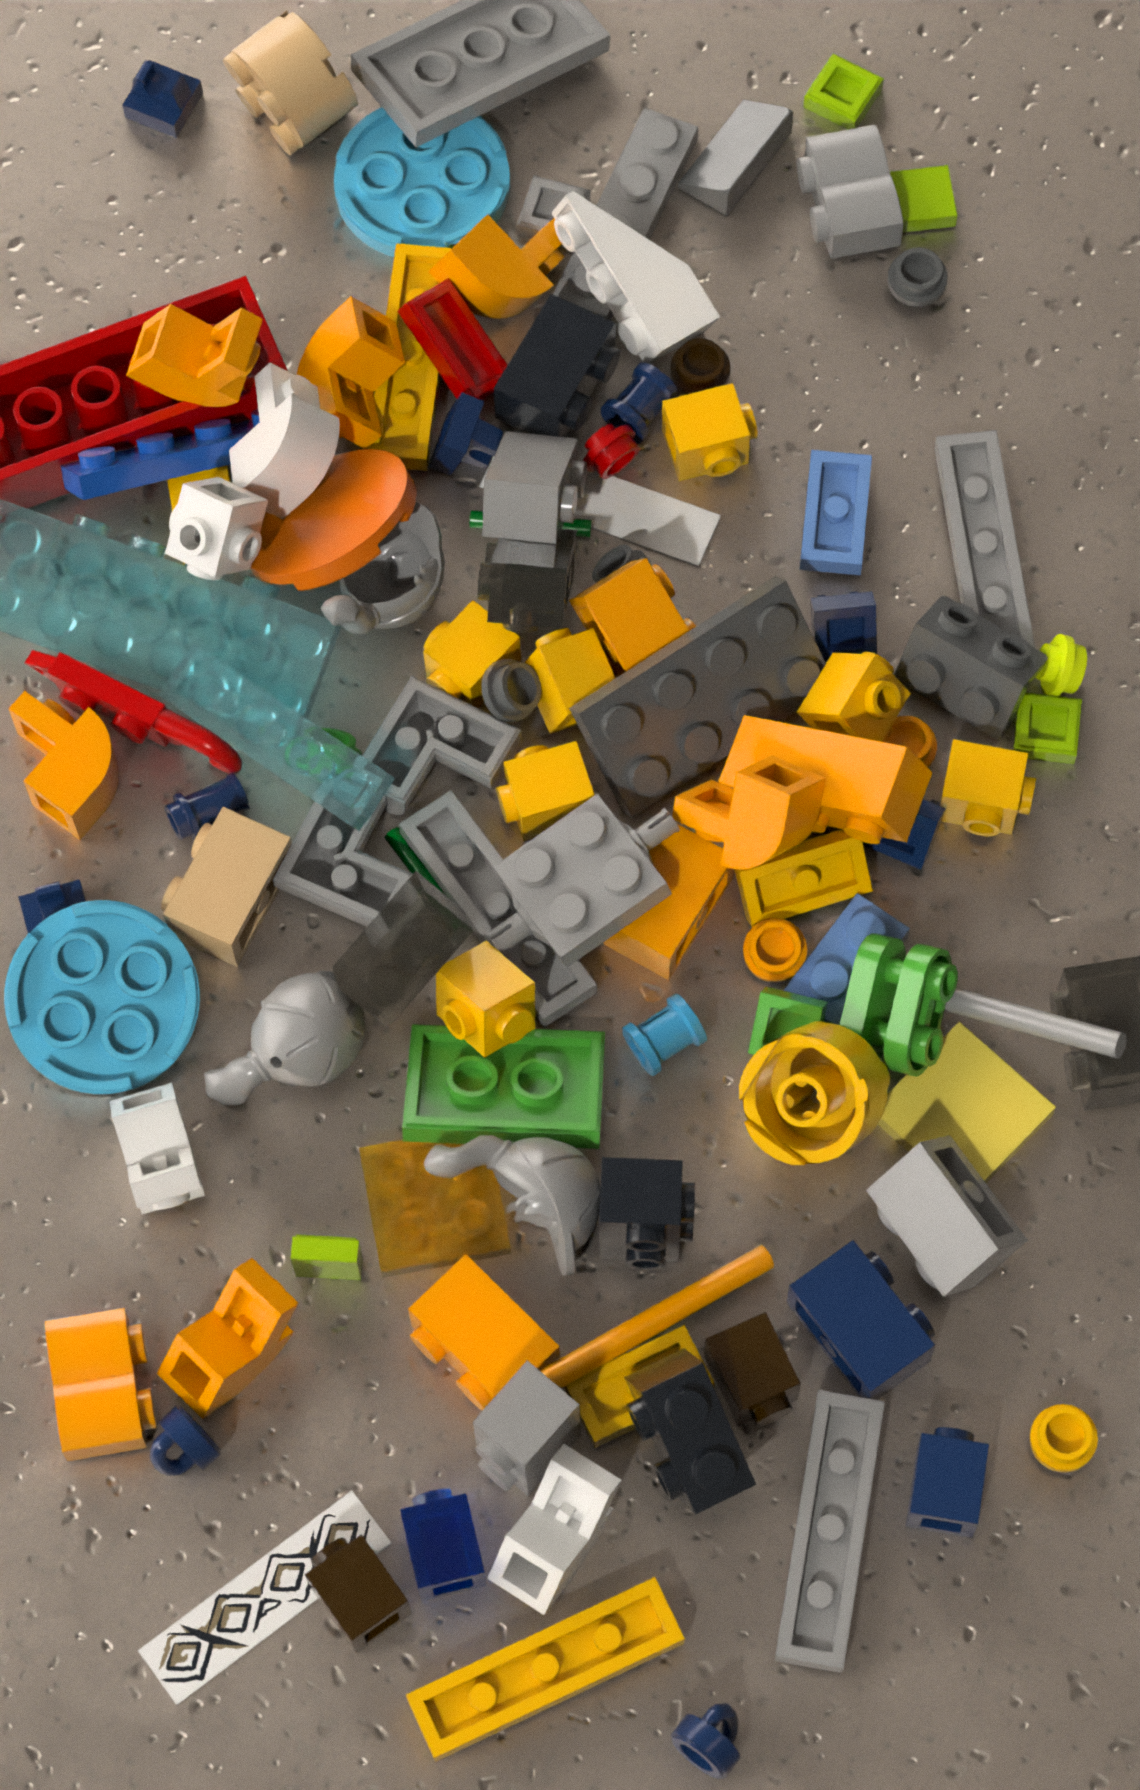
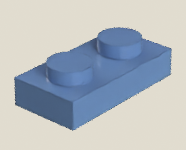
(835, 512)
(830, 965)

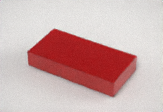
(454, 341)

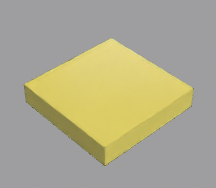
(971, 1099)

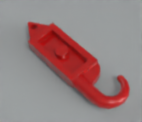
(131, 711)

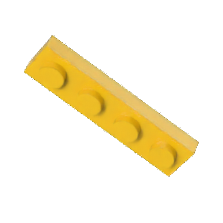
(409, 397)
(545, 1669)

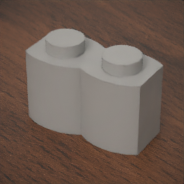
(851, 191)

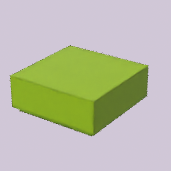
(843, 92)
(925, 198)
(1048, 728)
(326, 1257)

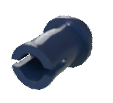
(203, 806)

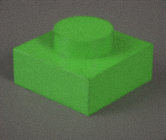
(781, 1013)

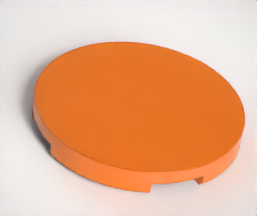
(338, 522)

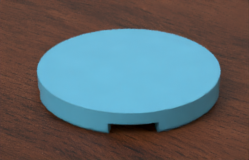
(423, 192)
(101, 997)

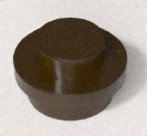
(699, 366)

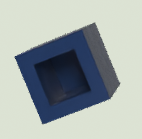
(947, 1482)

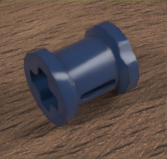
(640, 400)

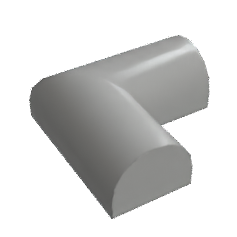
(438, 728)
(333, 872)

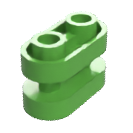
(900, 1001)

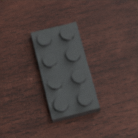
(689, 698)

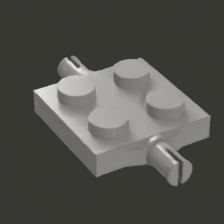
(582, 880)

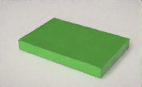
(525, 1090)

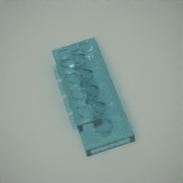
(143, 613)

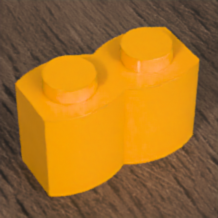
(97, 1384)

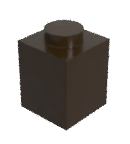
(752, 1371)
(357, 1591)

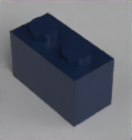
(862, 1321)

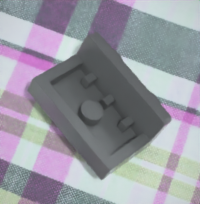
(969, 666)

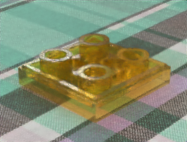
(429, 1218)

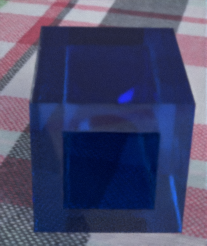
(443, 1544)

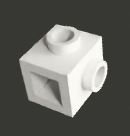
(216, 528)

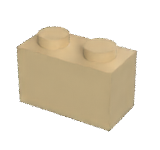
(226, 886)

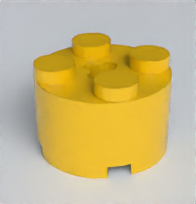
(778, 1092)

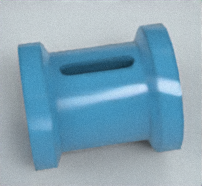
(664, 1034)

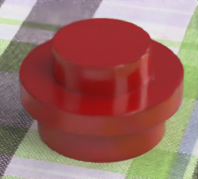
(610, 450)

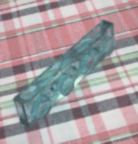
(276, 737)

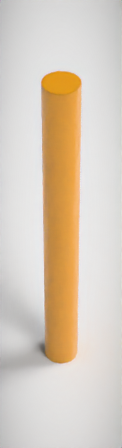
(659, 1317)

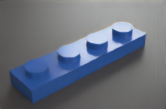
(154, 459)

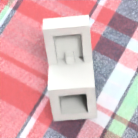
(290, 445)
(156, 1149)
(555, 1530)

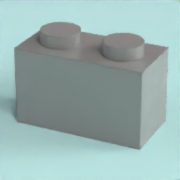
(532, 487)
(945, 1216)
(525, 1429)

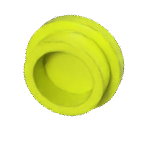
(1064, 666)

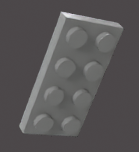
(475, 60)

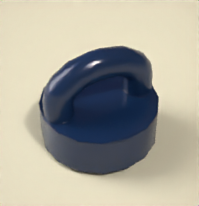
(191, 1438)
(705, 1745)

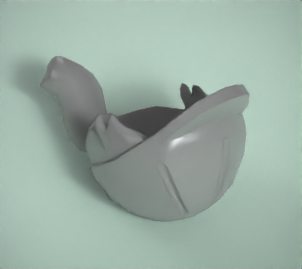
(396, 583)
(298, 1039)
(547, 1176)

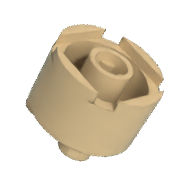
(290, 79)

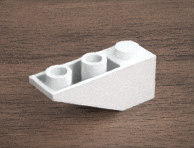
(643, 284)

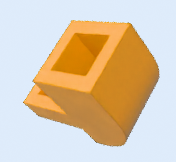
(495, 273)
(196, 360)
(348, 362)
(79, 768)
(760, 818)
(232, 1342)

